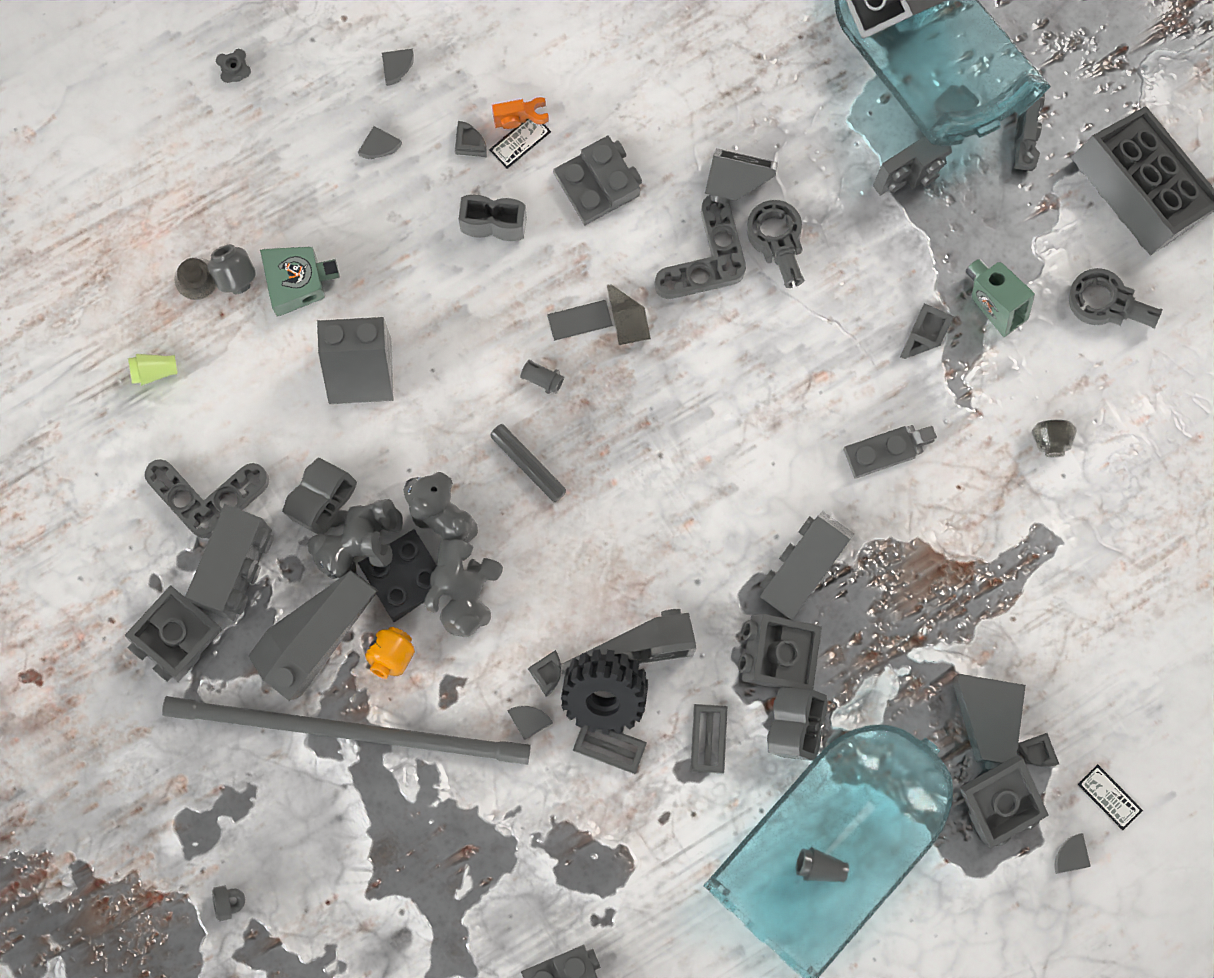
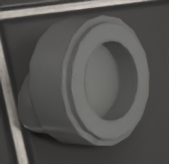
(222, 904)

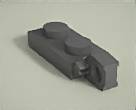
(1027, 133)
(887, 449)

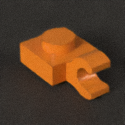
(513, 113)

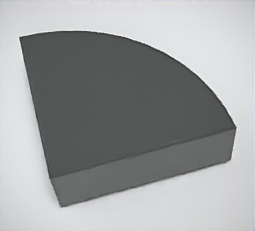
(397, 64)
(469, 141)
(379, 144)
(547, 672)
(529, 720)
(1038, 751)
(1072, 855)

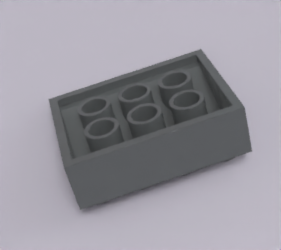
(1146, 179)

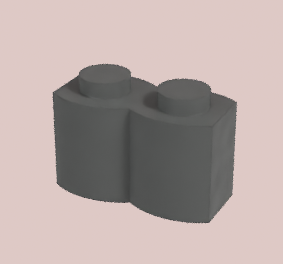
(484, 217)
(319, 496)
(797, 723)

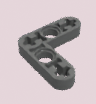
(713, 265)
(198, 506)

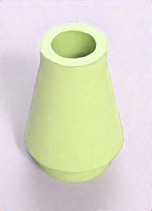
(150, 368)

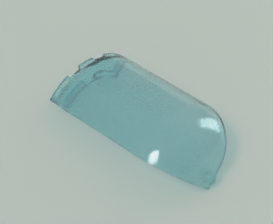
(950, 69)
(865, 800)

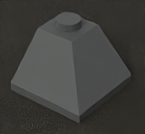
(736, 175)

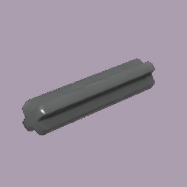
(528, 463)

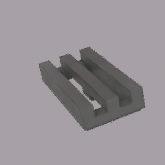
(710, 709)
(611, 747)

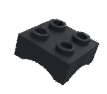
(406, 579)

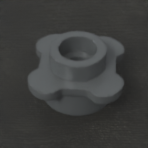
(233, 74)

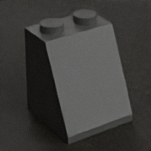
(877, 15)
(356, 360)

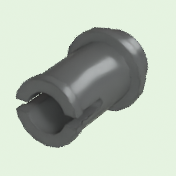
(541, 376)

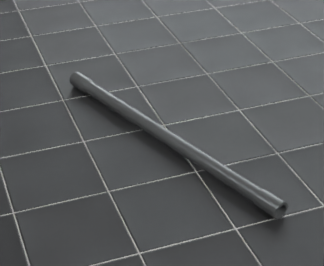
(193, 709)

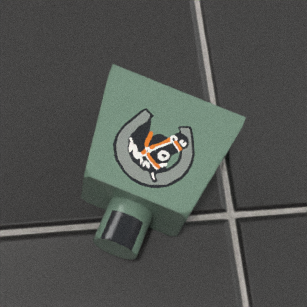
(295, 277)
(1000, 295)

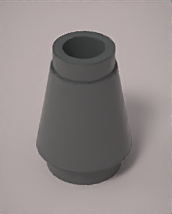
(819, 866)

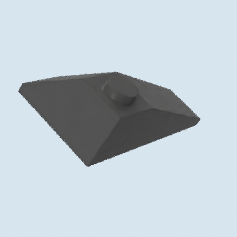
(304, 640)
(652, 641)

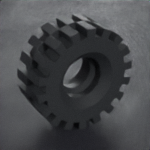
(610, 675)

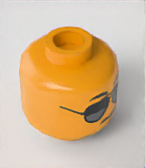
(390, 652)

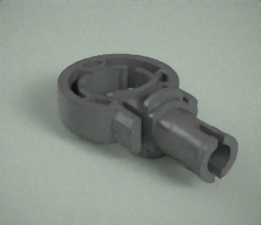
(781, 245)
(1112, 312)

